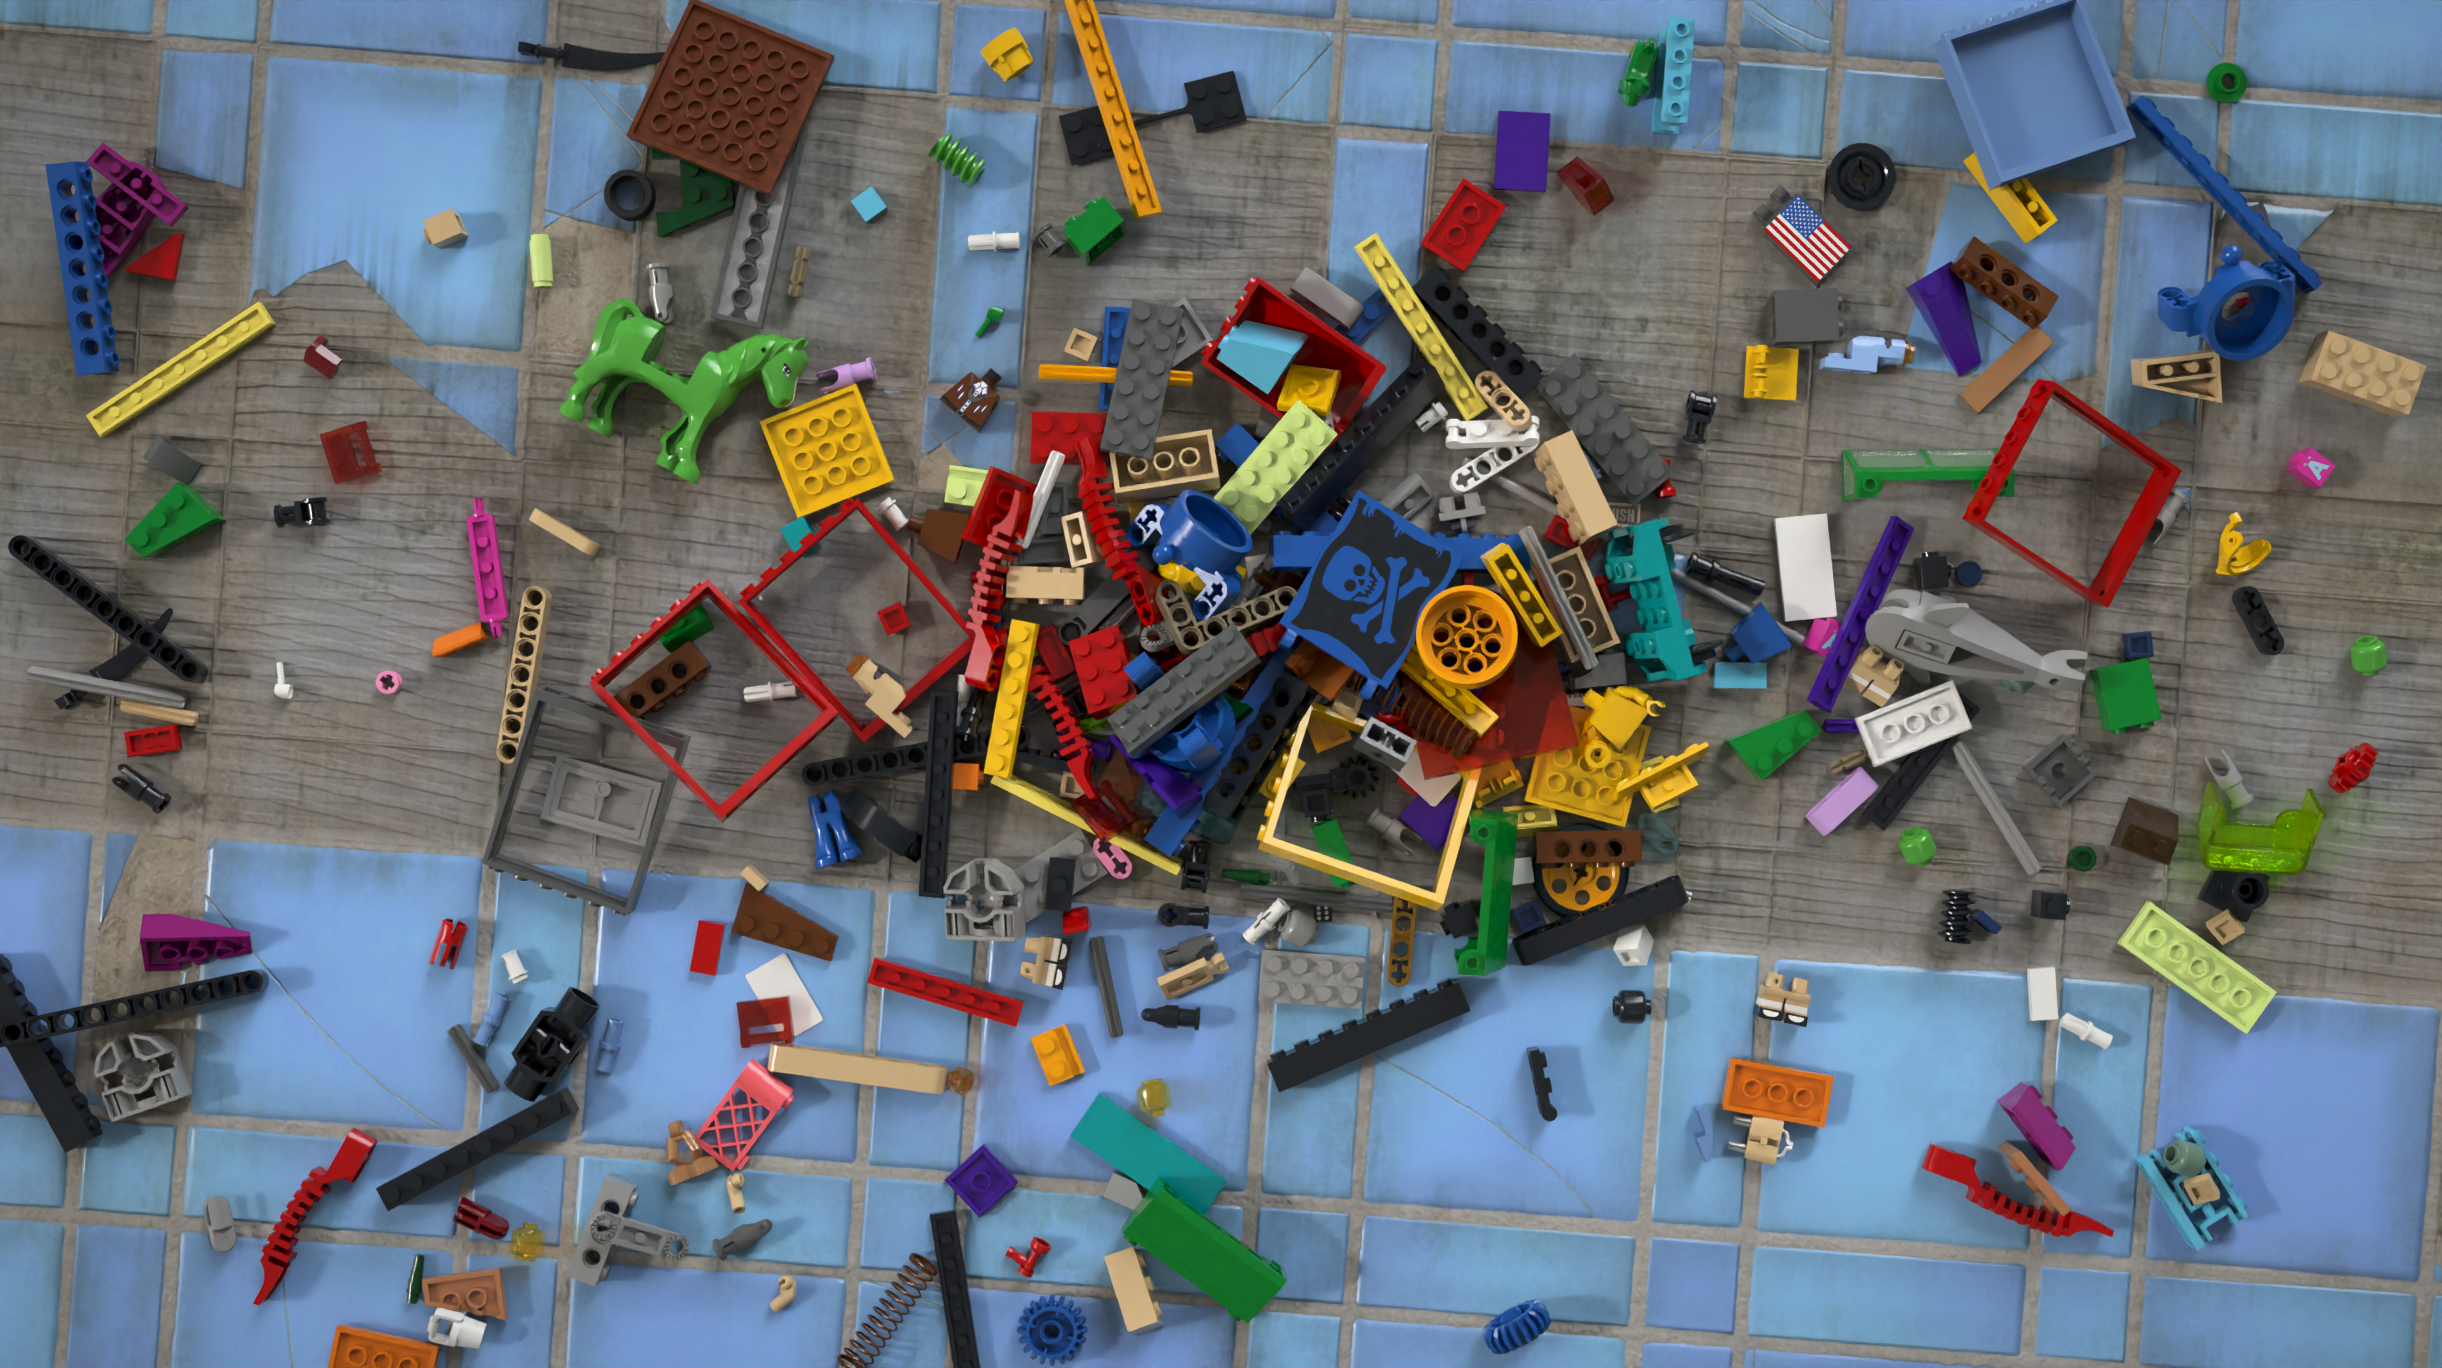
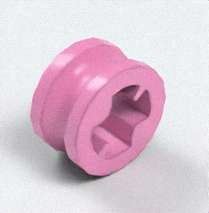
(381, 684)

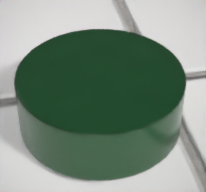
(2082, 858)

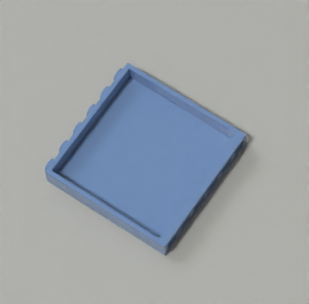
(2033, 90)

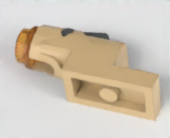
(885, 691)

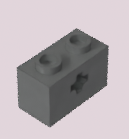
(1385, 744)

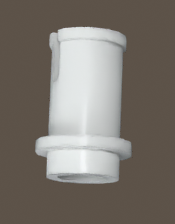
(1431, 417)
(893, 513)
(514, 967)

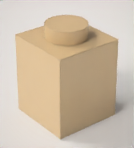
(444, 229)

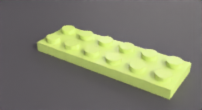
(1275, 465)
(2196, 967)

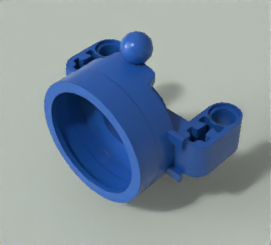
(2254, 328)
(1201, 538)
(1202, 740)

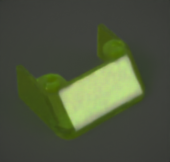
(2258, 847)

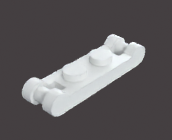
(1489, 434)

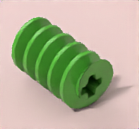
(958, 160)

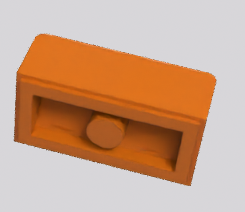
(459, 640)

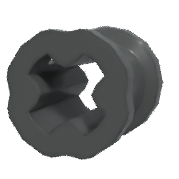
(1049, 240)

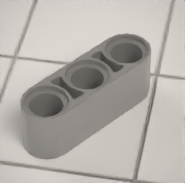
(1327, 298)

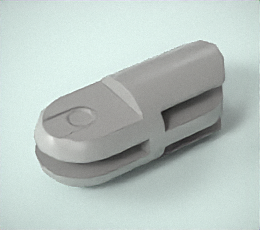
(219, 1224)

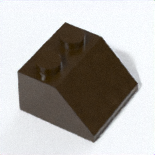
(2147, 831)

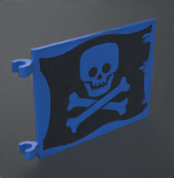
(1369, 591)

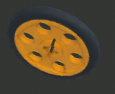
(1564, 903)

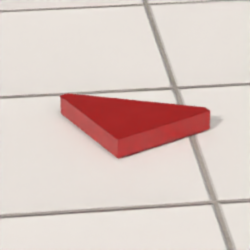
(162, 260)

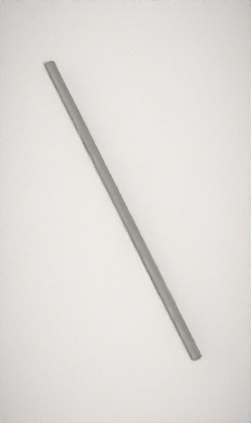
(1675, 573)

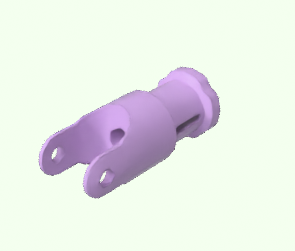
(849, 375)

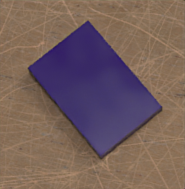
(1522, 151)

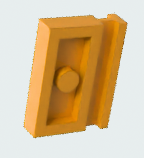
(1325, 734)
(1057, 1054)

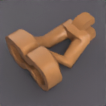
(685, 1170)

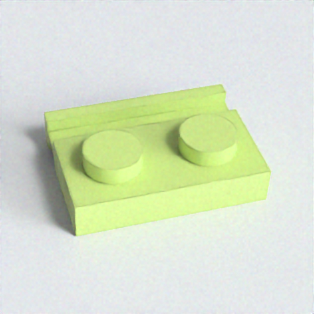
(964, 485)

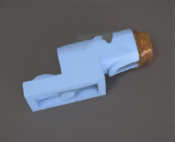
(1867, 351)

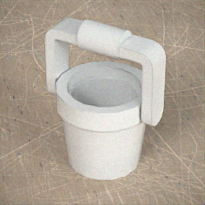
(464, 1332)

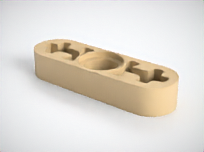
(1502, 389)
(564, 532)

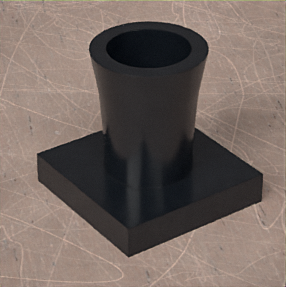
(2235, 891)

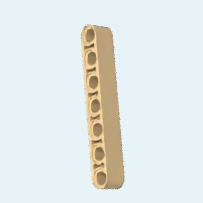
(520, 661)
(857, 1068)

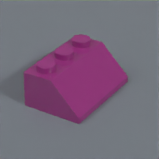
(2038, 1125)

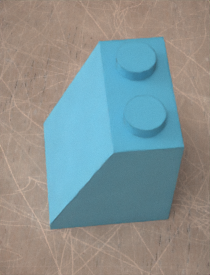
(1260, 352)

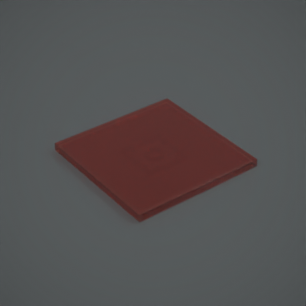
(1529, 707)

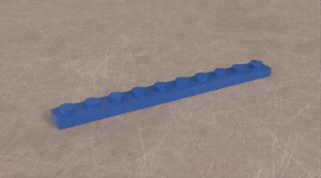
(2217, 186)

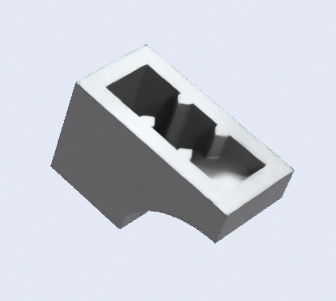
(1608, 672)

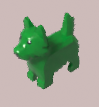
(1638, 72)

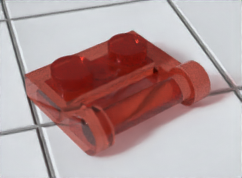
(342, 456)
(1100, 816)
(765, 1012)

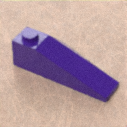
(1946, 310)
(1168, 783)

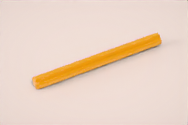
(1101, 374)

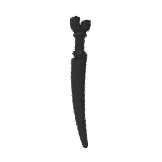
(589, 59)
(117, 665)

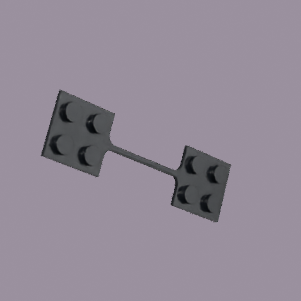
(1211, 103)

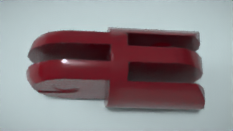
(480, 1219)

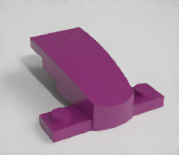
(128, 205)

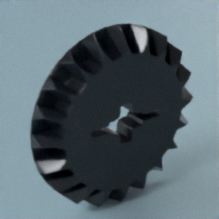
(1872, 162)

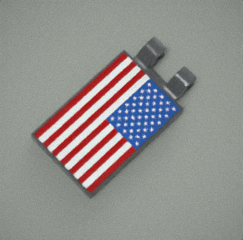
(1802, 235)

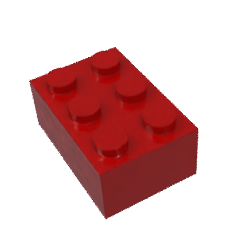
(1101, 671)

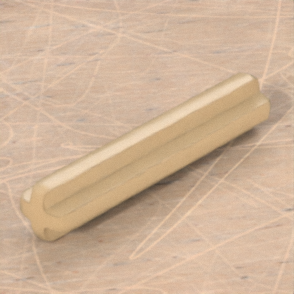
(160, 712)

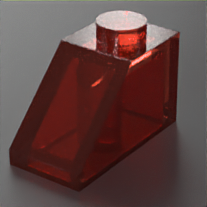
(1586, 185)

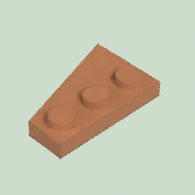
(2034, 1179)
(469, 1291)

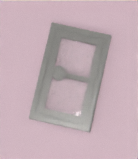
(601, 801)

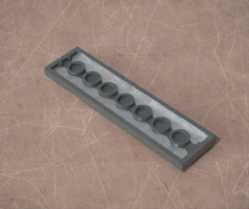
(755, 248)

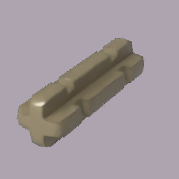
(799, 272)
(1848, 761)

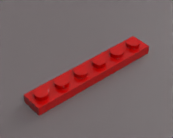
(945, 992)

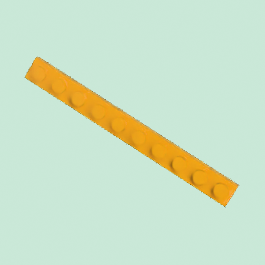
(1113, 108)

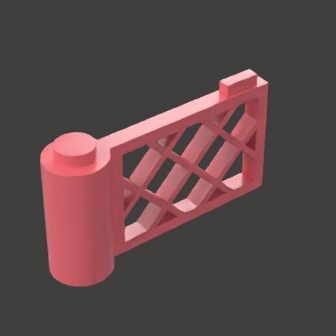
(762, 1087)

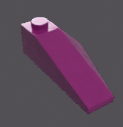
(176, 940)

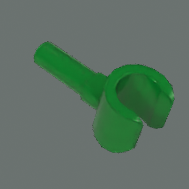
(995, 314)

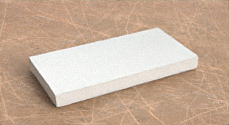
(1805, 567)
(1913, 723)

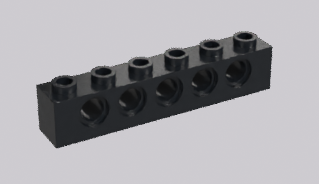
(1462, 330)
(1260, 762)

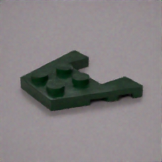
(702, 197)

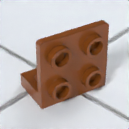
(1319, 670)

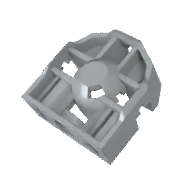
(999, 881)
(168, 1084)

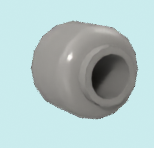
(1298, 928)

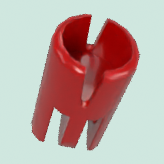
(446, 936)

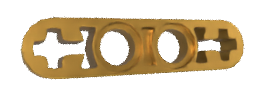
(1401, 936)

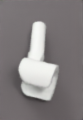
(281, 689)

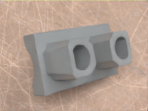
(1472, 507)

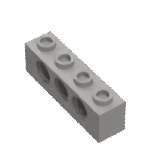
(583, 1266)

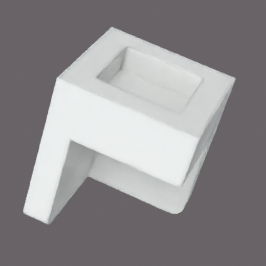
(1634, 945)

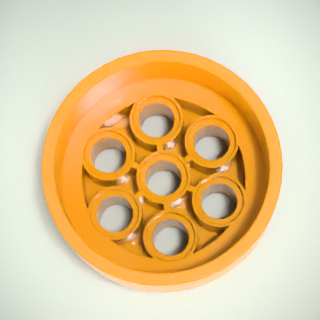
(1475, 605)

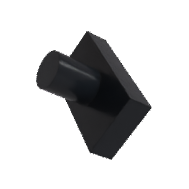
(1060, 884)

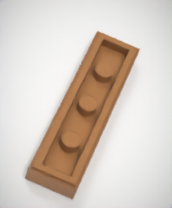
(2005, 369)

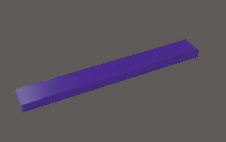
(1865, 602)

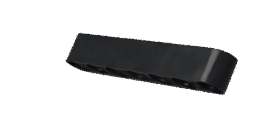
(1600, 920)

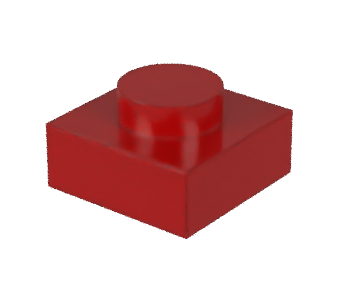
(894, 618)

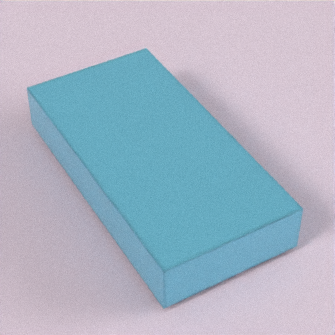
(1739, 675)

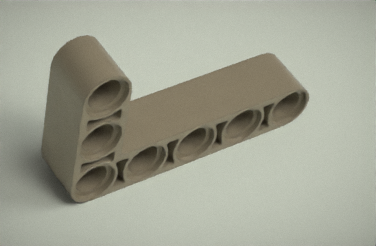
(1221, 621)

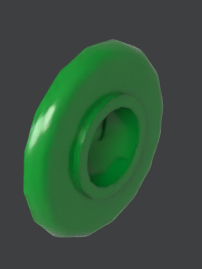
(2215, 87)

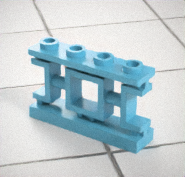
(1673, 75)
(2174, 1198)

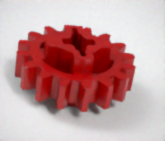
(2352, 767)

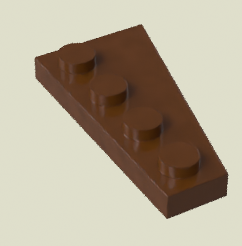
(777, 924)

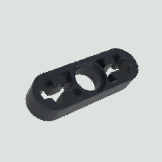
(2256, 600)

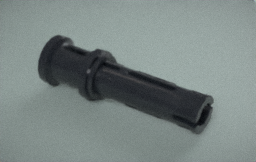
(1713, 571)
(971, 715)

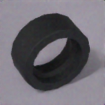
(625, 175)

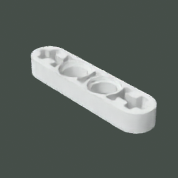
(1496, 466)

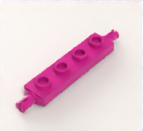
(487, 567)

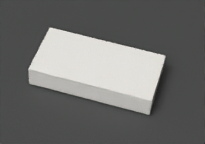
(2042, 993)

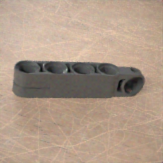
(1101, 602)

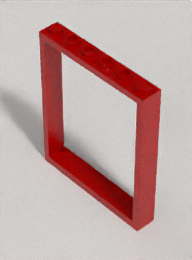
(2138, 522)
(791, 557)
(659, 628)

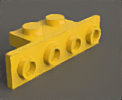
(1665, 781)

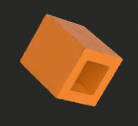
(968, 776)

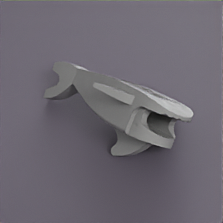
(1951, 639)

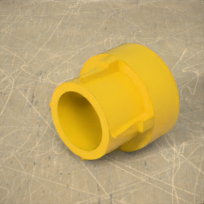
(1008, 55)

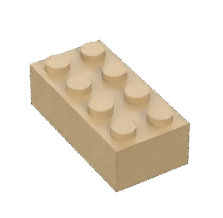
(2362, 374)
(1177, 465)
(1575, 488)
(1584, 599)

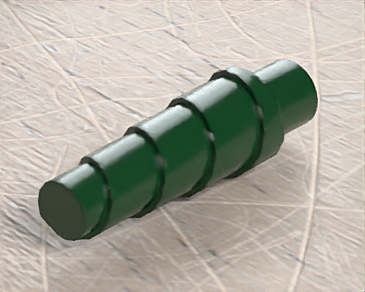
(1249, 876)
(414, 1284)

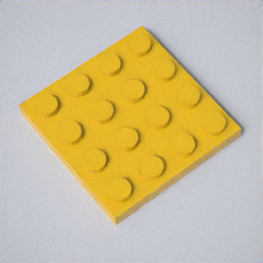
(827, 451)
(1571, 785)

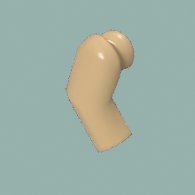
(734, 1185)
(787, 1293)

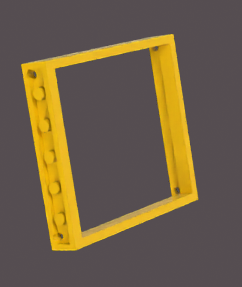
(1344, 870)

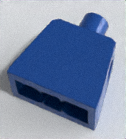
(1757, 636)

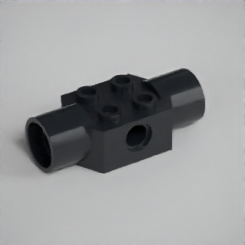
(551, 1044)

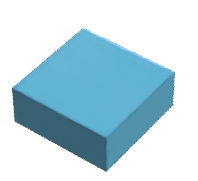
(869, 204)

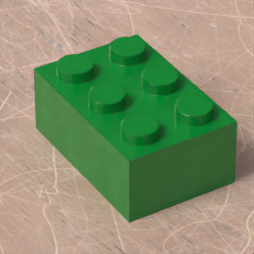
(1094, 230)

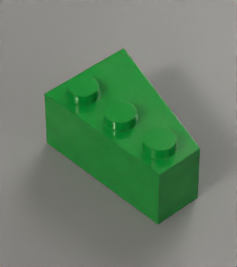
(172, 521)
(1773, 743)

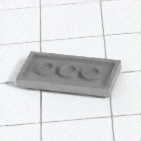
(1035, 872)
(1311, 979)

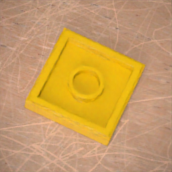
(1311, 386)

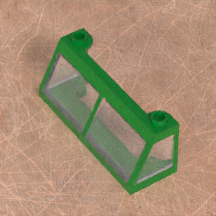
(1867, 469)

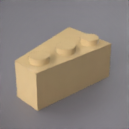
(2186, 374)
(1046, 584)
(1134, 1291)

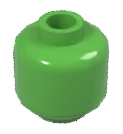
(2368, 655)
(1917, 846)

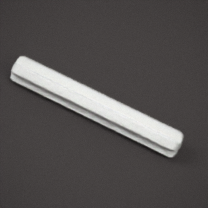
(1042, 494)

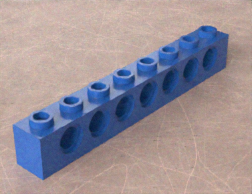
(72, 258)

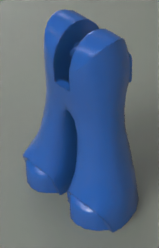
(825, 847)

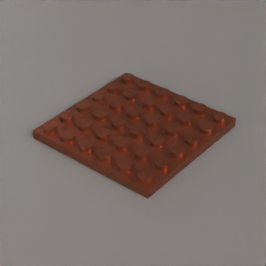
(730, 97)

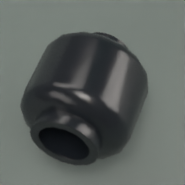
(1631, 1006)

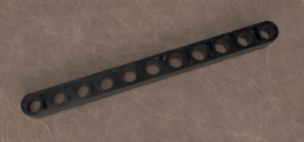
(135, 1007)

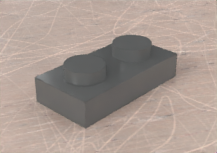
(1055, 508)

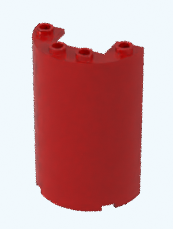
(1322, 349)

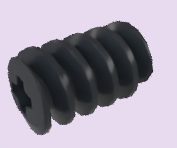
(1956, 916)

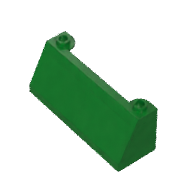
(1489, 950)
(1203, 1252)

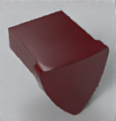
(322, 358)

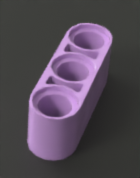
(1841, 801)

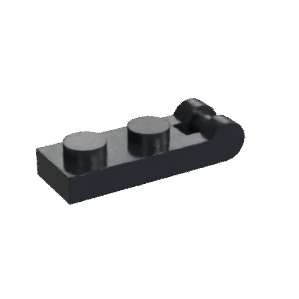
(1541, 1084)

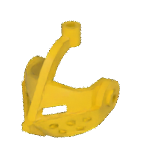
(2231, 547)

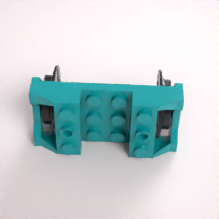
(1666, 642)

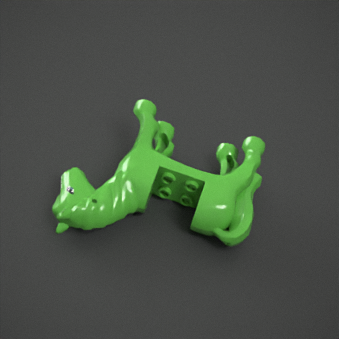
(625, 354)

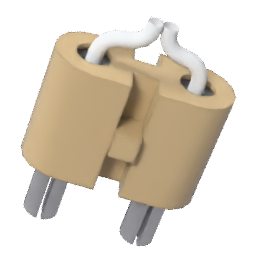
(1762, 1139)

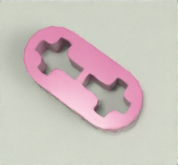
(1109, 863)

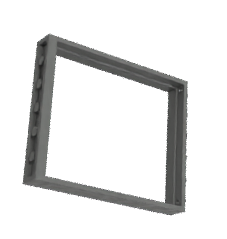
(550, 880)

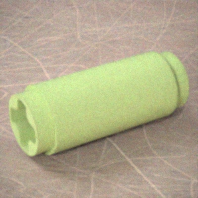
(541, 261)

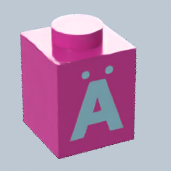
(2310, 467)
(1821, 636)

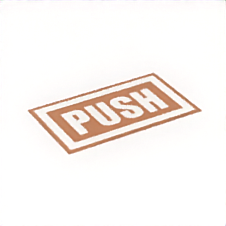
(1625, 513)

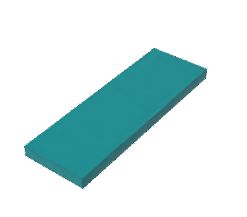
(1145, 1153)

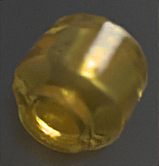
(1154, 1097)
(527, 1242)

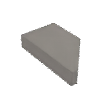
(1123, 1191)

